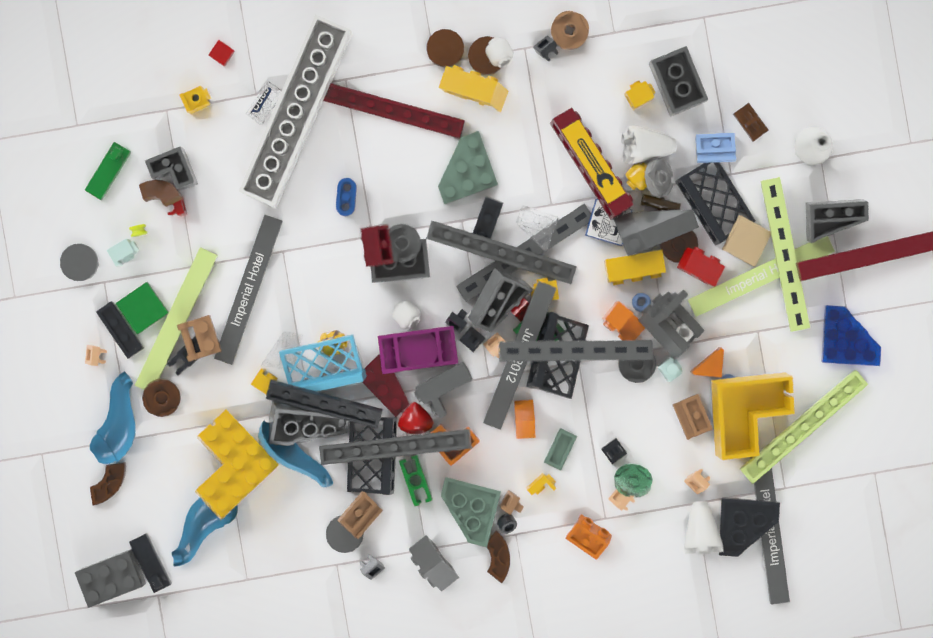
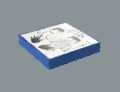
(603, 228)

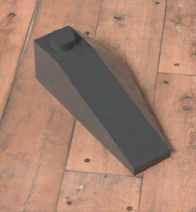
(650, 228)
(295, 425)

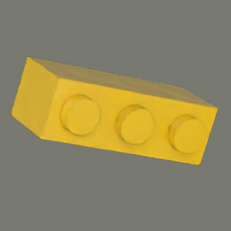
(635, 267)

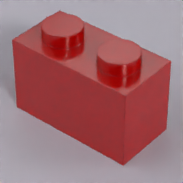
(701, 266)

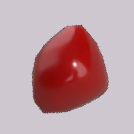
(415, 420)

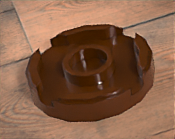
(445, 48)
(478, 58)
(675, 248)
(161, 397)

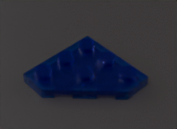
(847, 340)

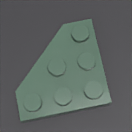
(467, 170)
(471, 508)

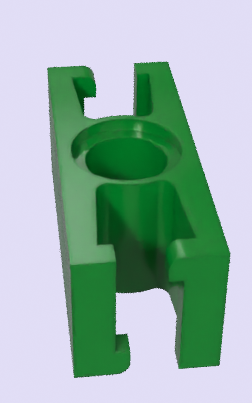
(411, 487)

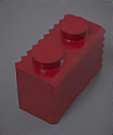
(376, 245)

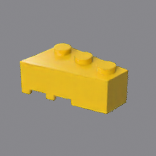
(473, 87)

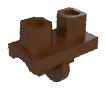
(750, 122)

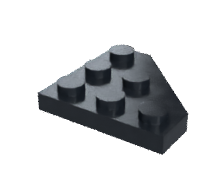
(745, 522)

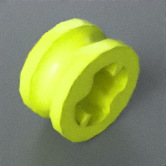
(138, 230)

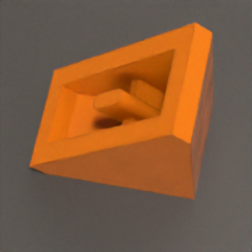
(711, 365)
(524, 419)

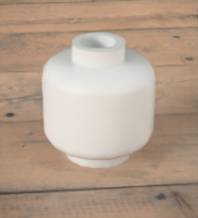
(499, 52)
(406, 314)

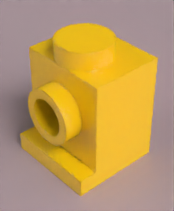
(192, 106)
(262, 380)

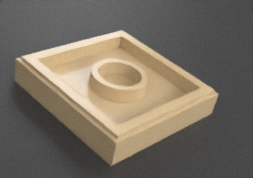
(746, 241)

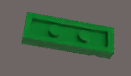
(107, 171)

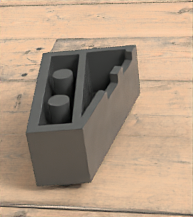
(497, 299)

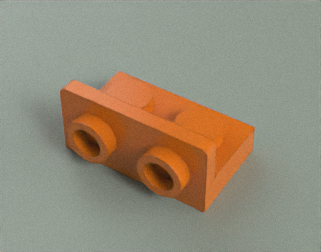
(589, 537)

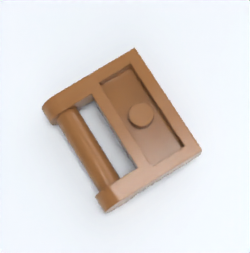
(205, 335)

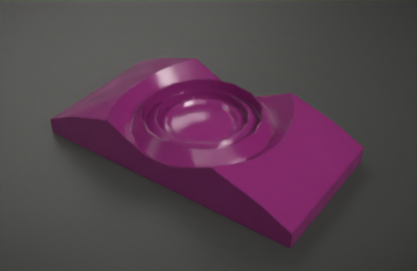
(417, 349)

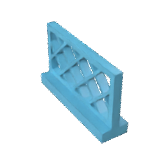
(330, 380)

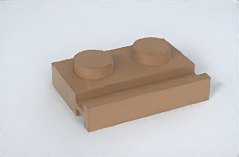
(692, 416)
(359, 515)

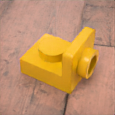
(537, 485)

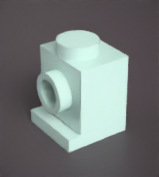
(123, 252)
(670, 369)

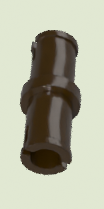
(659, 204)

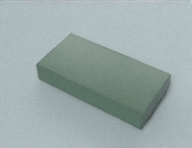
(560, 449)

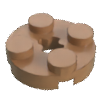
(568, 41)

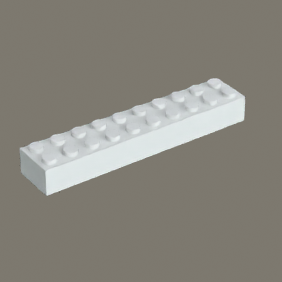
(295, 111)

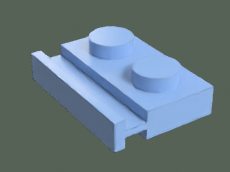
(715, 147)

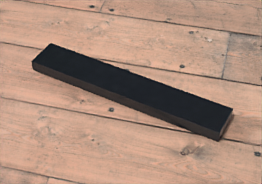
(324, 403)

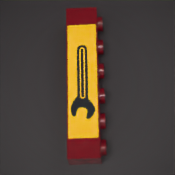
(591, 163)

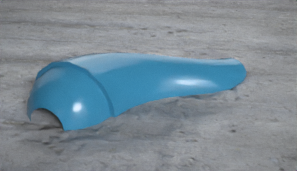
(119, 429)
(294, 458)
(197, 526)

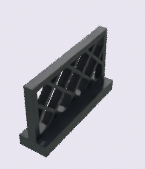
(700, 206)
(538, 368)
(388, 464)

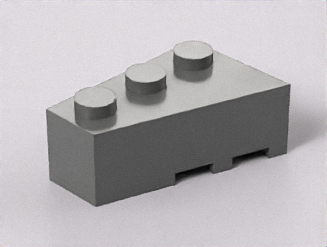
(834, 216)

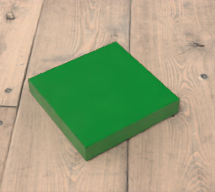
(142, 308)

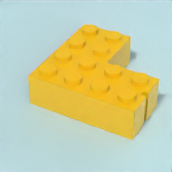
(738, 405)
(242, 461)

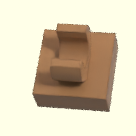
(511, 502)

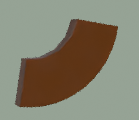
(161, 191)
(110, 483)
(499, 556)

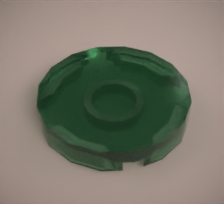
(633, 480)

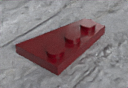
(385, 387)

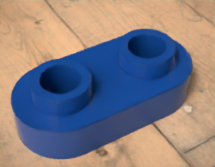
(346, 197)

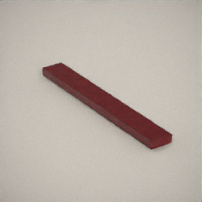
(394, 110)
(865, 256)

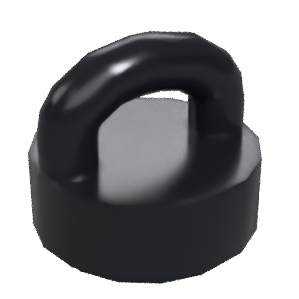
(506, 523)

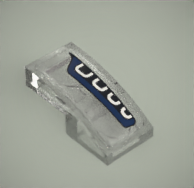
(264, 103)

